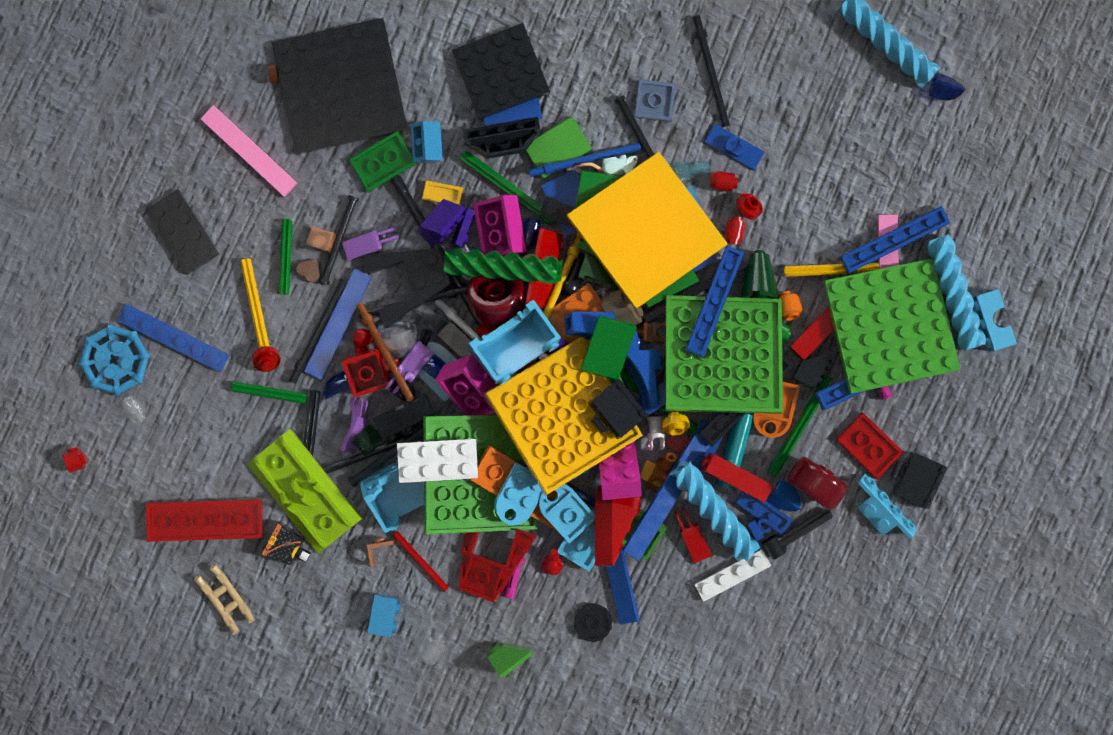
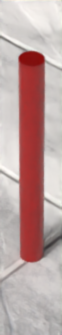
(420, 561)

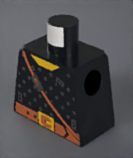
(285, 545)

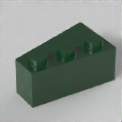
(594, 273)

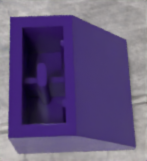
(441, 222)

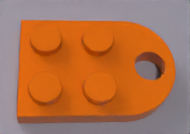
(781, 421)

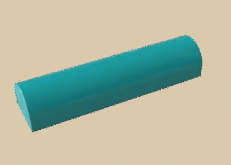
(736, 444)

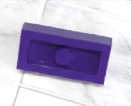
(461, 236)

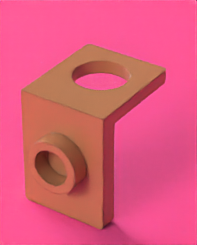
(321, 239)
(379, 542)

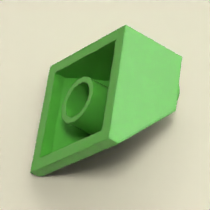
(508, 657)

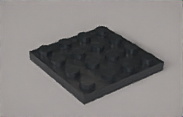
(501, 71)

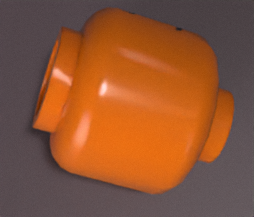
(790, 305)

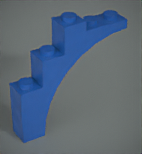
(640, 363)

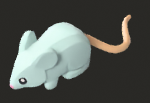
(613, 165)

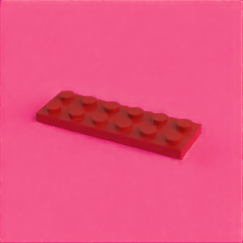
(204, 520)

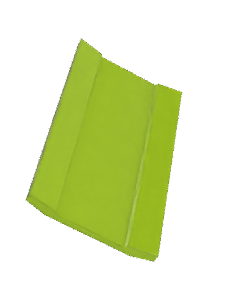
(304, 491)

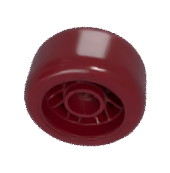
(495, 299)
(817, 483)

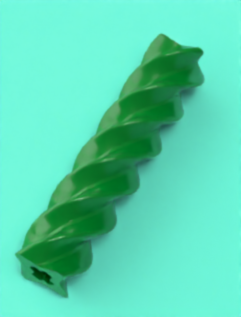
(508, 267)

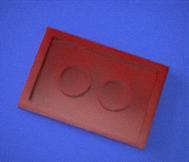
(869, 445)

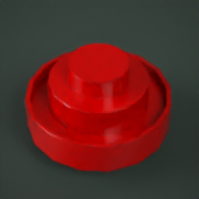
(749, 206)
(266, 359)

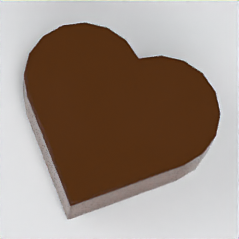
(309, 269)

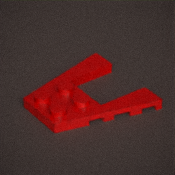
(488, 577)

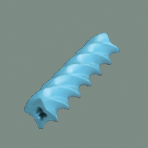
(886, 38)
(954, 287)
(714, 508)

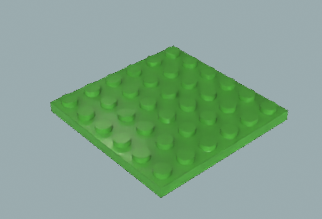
(891, 326)
(740, 364)
(461, 503)

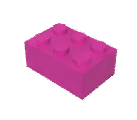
(500, 225)
(466, 385)
(620, 474)

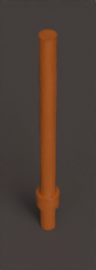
(368, 322)

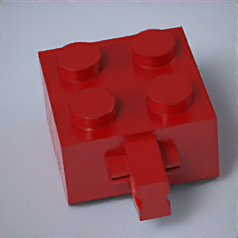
(367, 371)

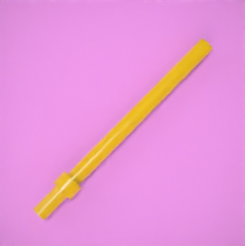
(572, 253)

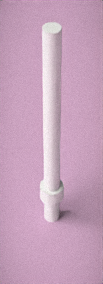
(452, 315)

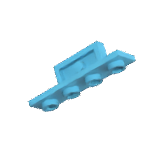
(882, 511)

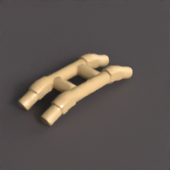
(213, 597)

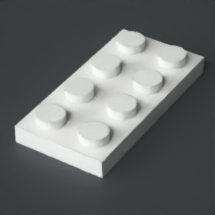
(437, 460)

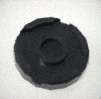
(593, 622)

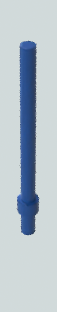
(548, 168)

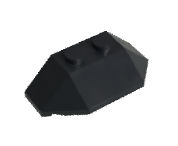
(502, 138)

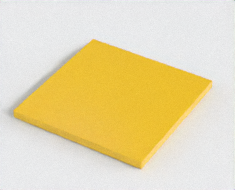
(646, 230)
(551, 417)

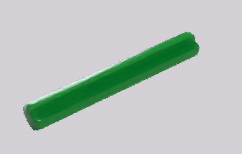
(285, 256)
(269, 392)

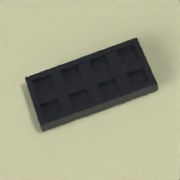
(182, 232)

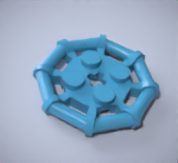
(110, 370)

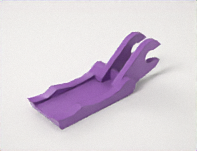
(366, 243)
(413, 364)
(358, 424)

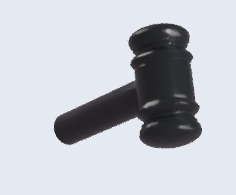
(572, 285)

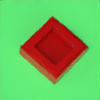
(677, 443)

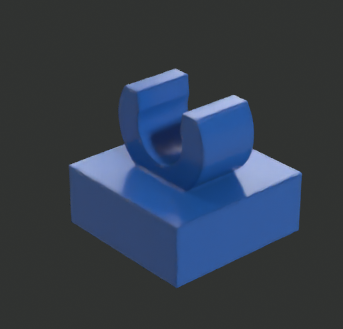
(757, 529)

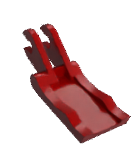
(693, 539)

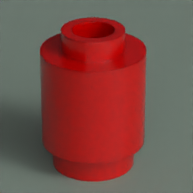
(723, 181)
(735, 230)

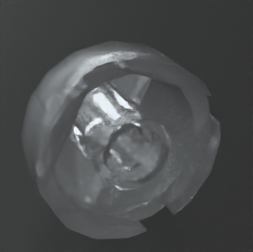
(399, 339)

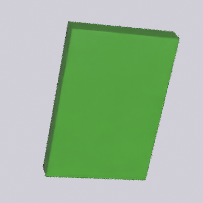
(559, 145)

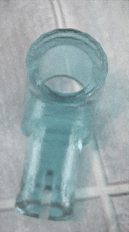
(687, 171)

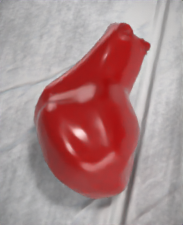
(362, 339)
(552, 563)

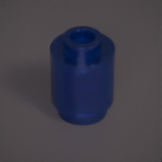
(531, 231)

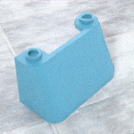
(515, 343)
(390, 498)

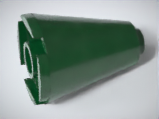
(759, 277)

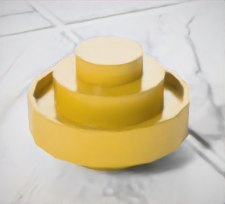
(675, 424)

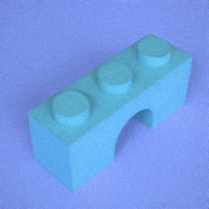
(996, 337)

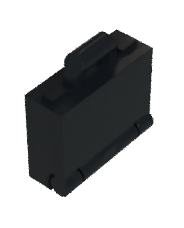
(617, 410)
(919, 479)

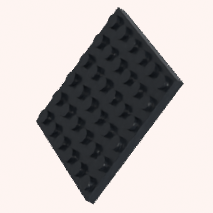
(339, 86)

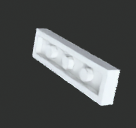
(732, 575)

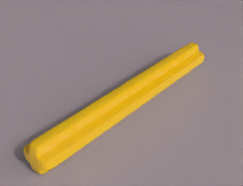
(832, 269)
(254, 302)

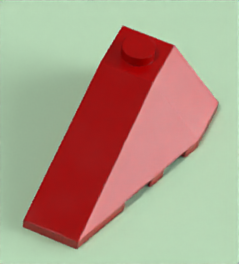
(611, 526)

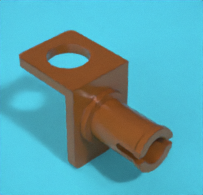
(649, 332)
(661, 470)

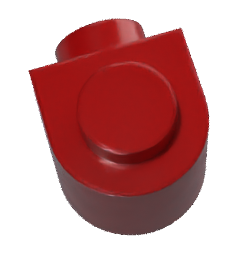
(75, 459)

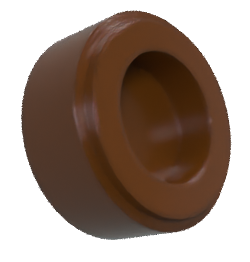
(272, 73)

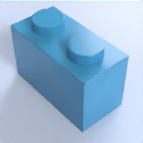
(426, 142)
(383, 615)

